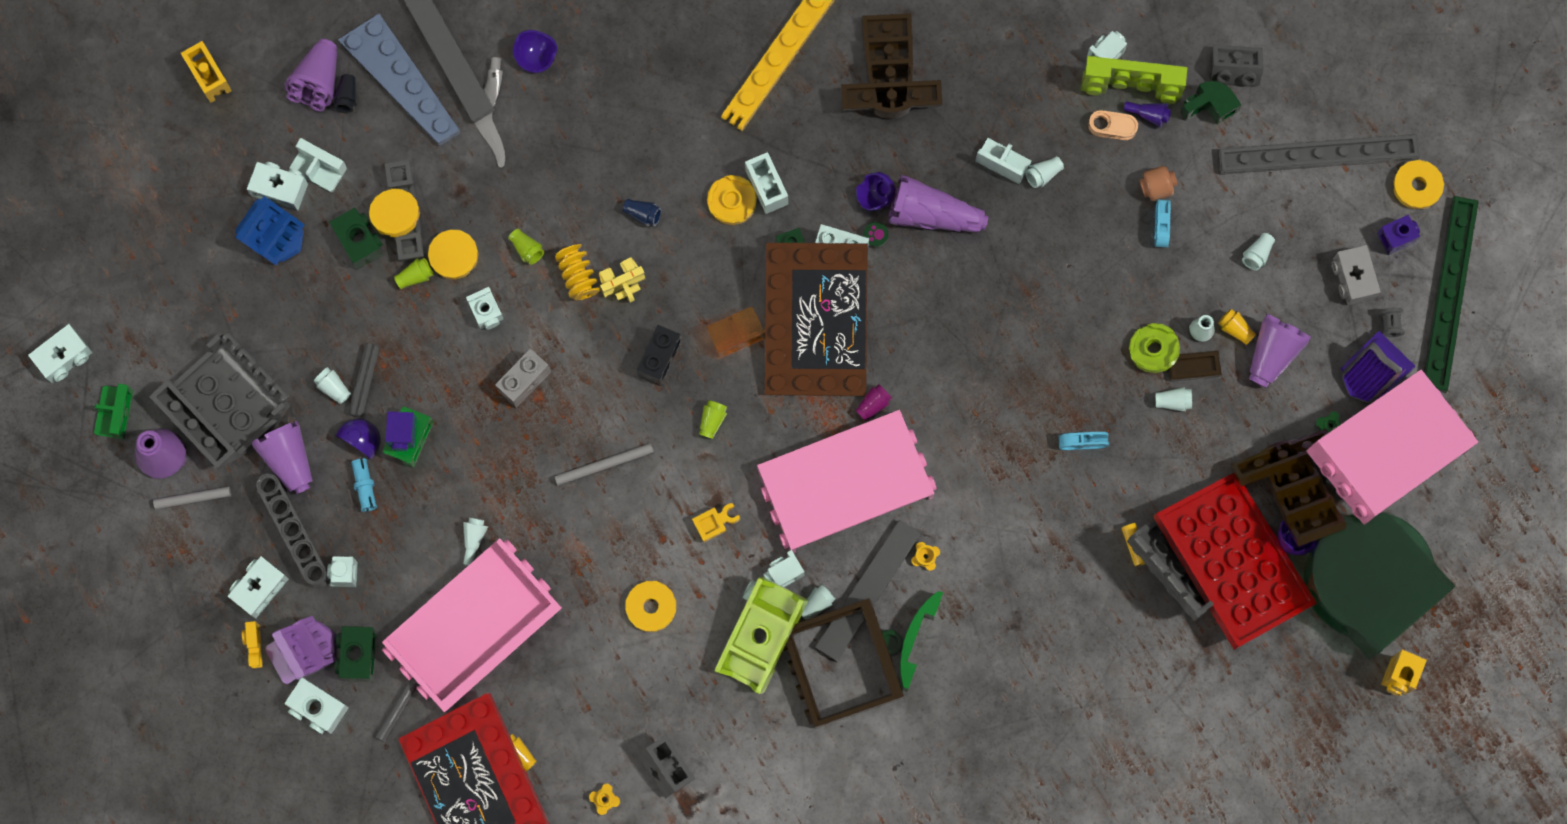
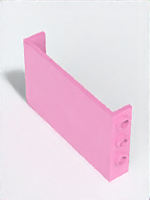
(1392, 446)
(845, 480)
(471, 625)

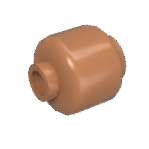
(1158, 183)

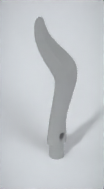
(486, 125)

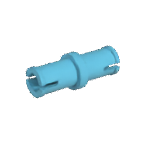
(364, 485)

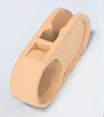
(1119, 126)

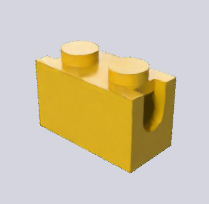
(206, 71)
(1403, 673)

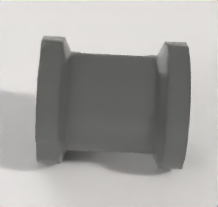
(1395, 314)

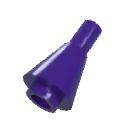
(1155, 113)

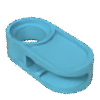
(1162, 223)
(1083, 440)

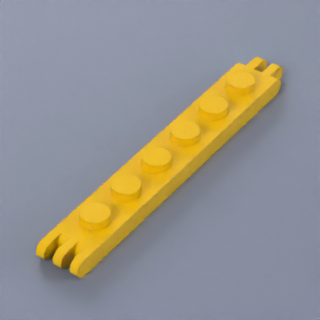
(775, 61)

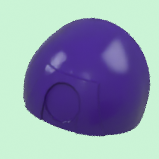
(534, 50)
(361, 435)

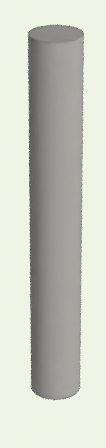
(192, 497)

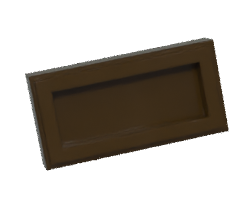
(1196, 366)

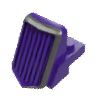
(1375, 369)

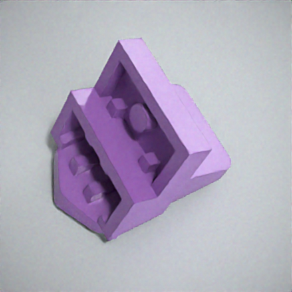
(302, 649)

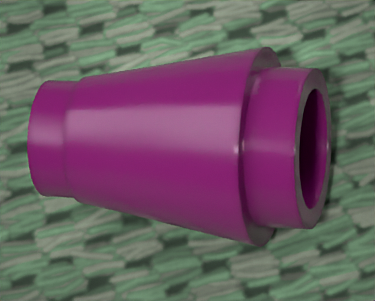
(874, 401)

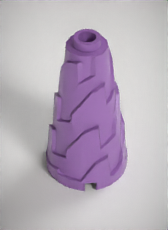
(933, 209)

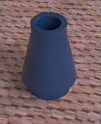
(644, 212)

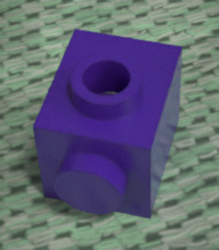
(1399, 234)
(401, 430)

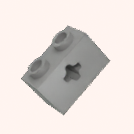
(1360, 263)
(523, 378)

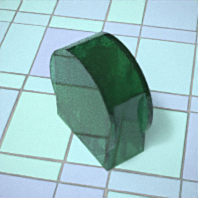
(1374, 580)

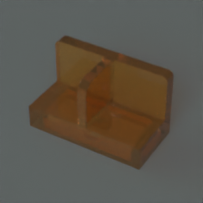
(736, 332)

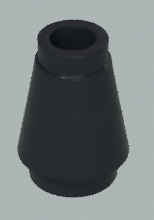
(345, 95)

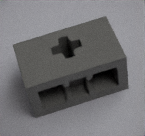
(666, 766)

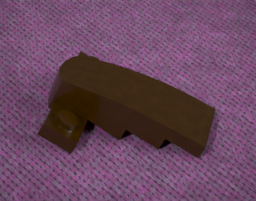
(890, 71)
(1296, 487)

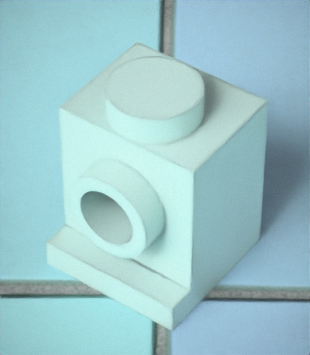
(1109, 47)
(481, 299)
(785, 571)
(342, 572)

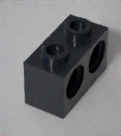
(659, 355)

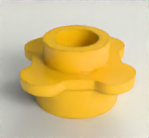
(919, 560)
(612, 800)

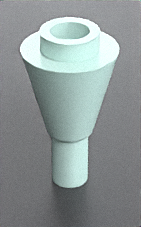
(473, 535)

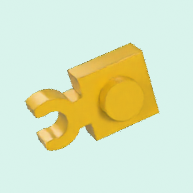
(711, 524)
(252, 638)

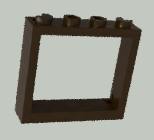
(804, 689)

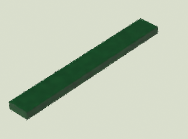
(1450, 291)

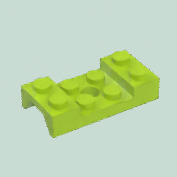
(1166, 79)
(775, 612)

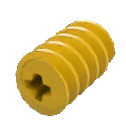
(575, 274)

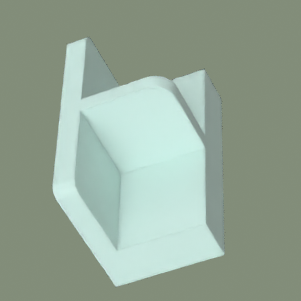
(1003, 160)
(318, 165)

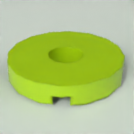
(1157, 361)

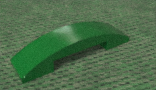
(929, 611)

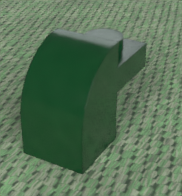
(1214, 97)

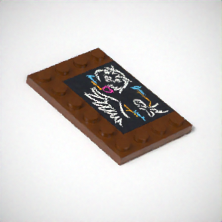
(816, 319)

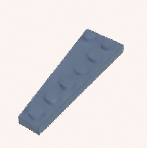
(388, 63)

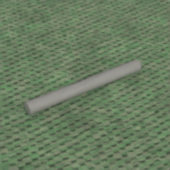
(604, 464)

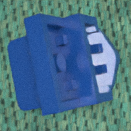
(271, 231)

